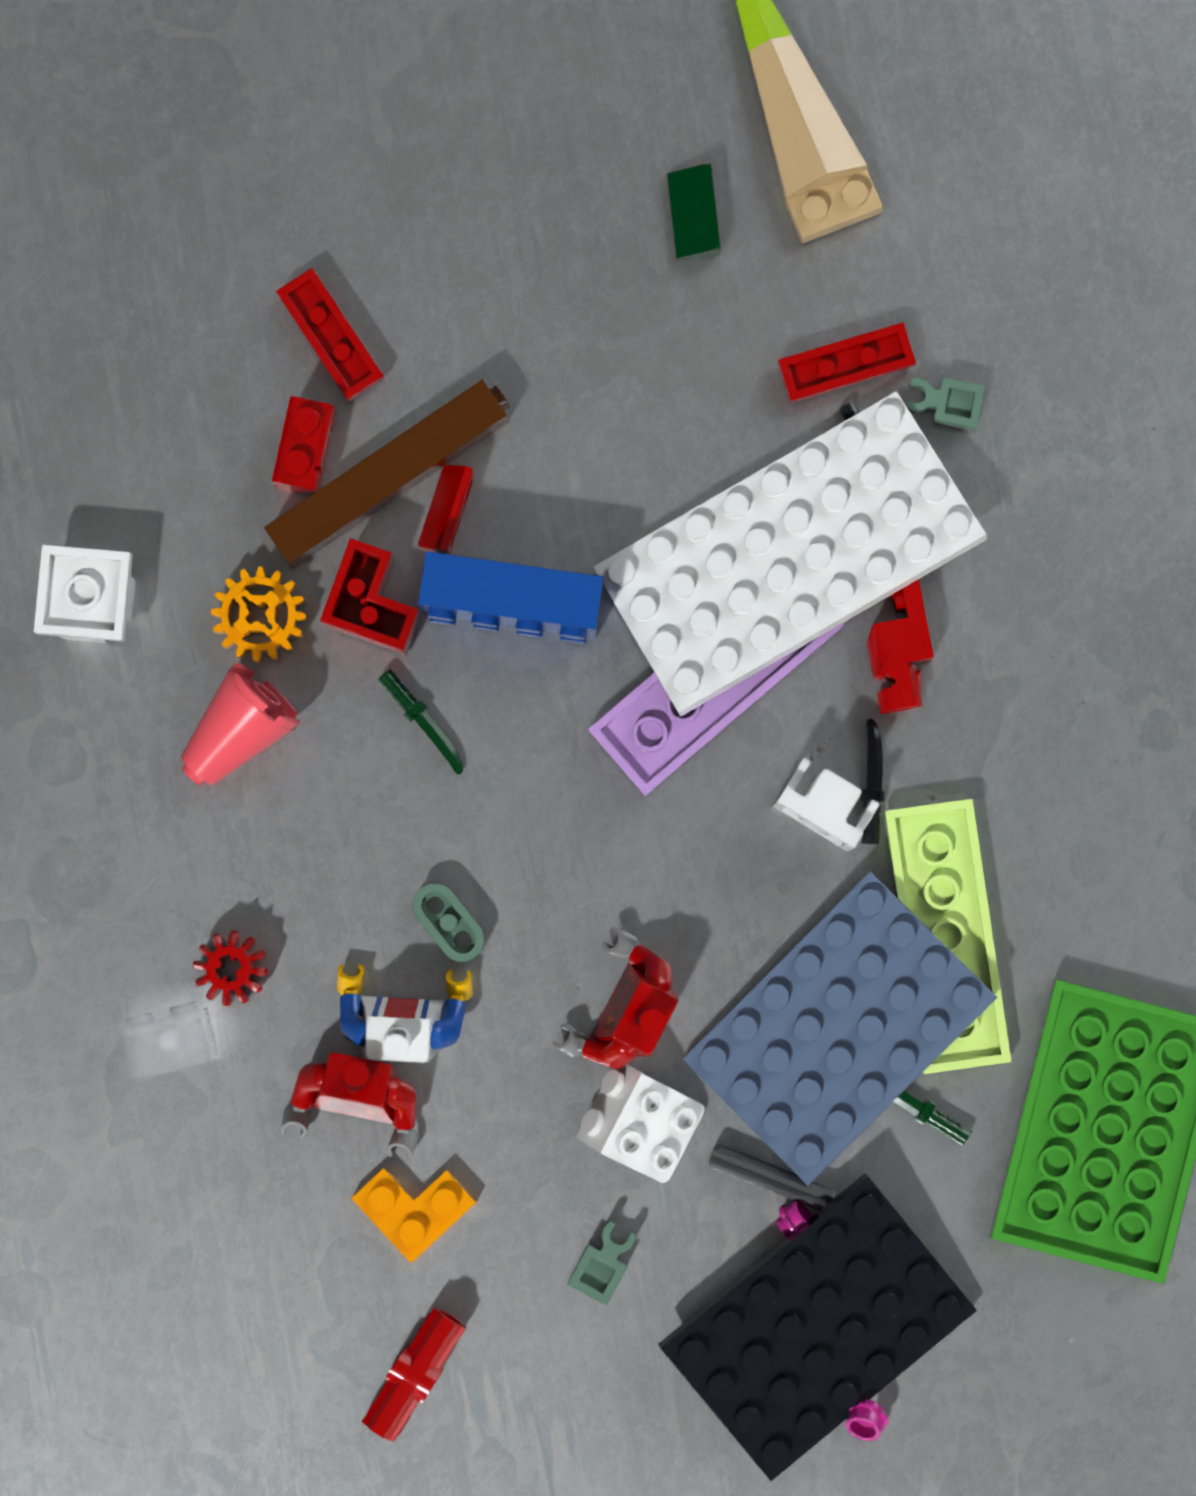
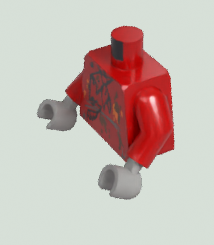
(634, 1011)
(355, 1089)

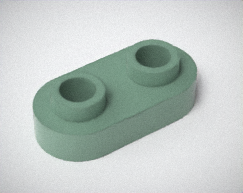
(449, 922)

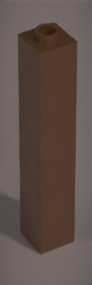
(388, 473)

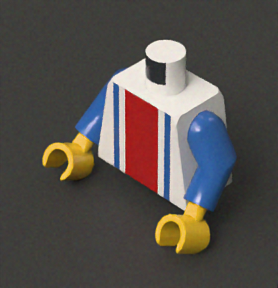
(401, 1026)

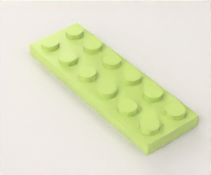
(943, 885)

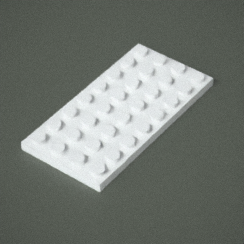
(789, 553)

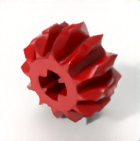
(244, 974)

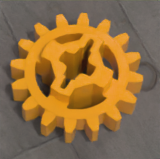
(274, 600)

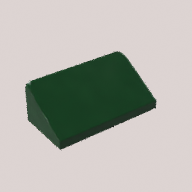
(694, 212)

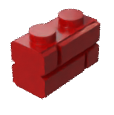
(304, 446)

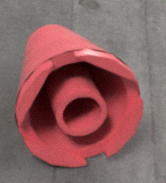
(237, 726)

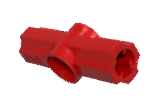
(413, 1374)

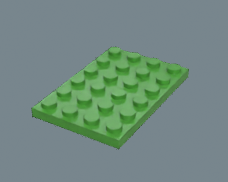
(1104, 1134)

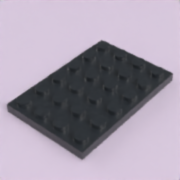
(817, 1327)

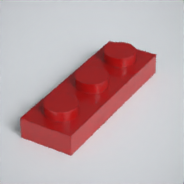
(330, 335)
(846, 362)

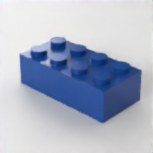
(510, 595)

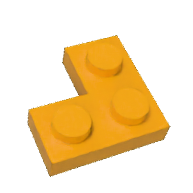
(412, 1222)

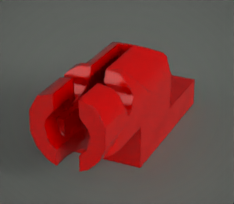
(897, 647)

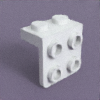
(640, 1122)

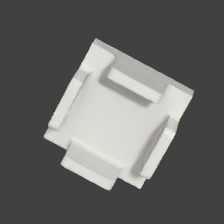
(84, 594)
(826, 806)

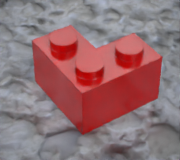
(358, 604)

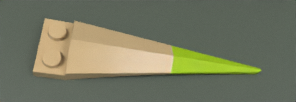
(814, 154)

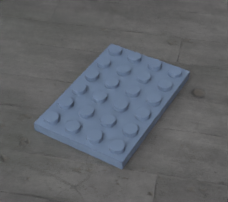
(839, 1028)

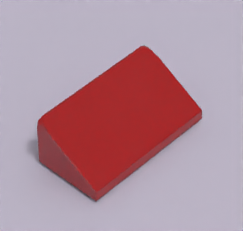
(446, 509)

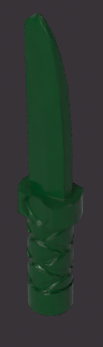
(417, 711)
(927, 1113)

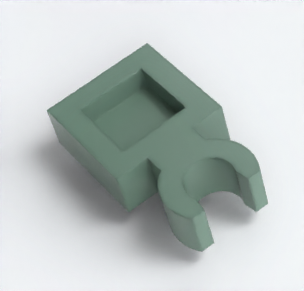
(954, 403)
(599, 1269)

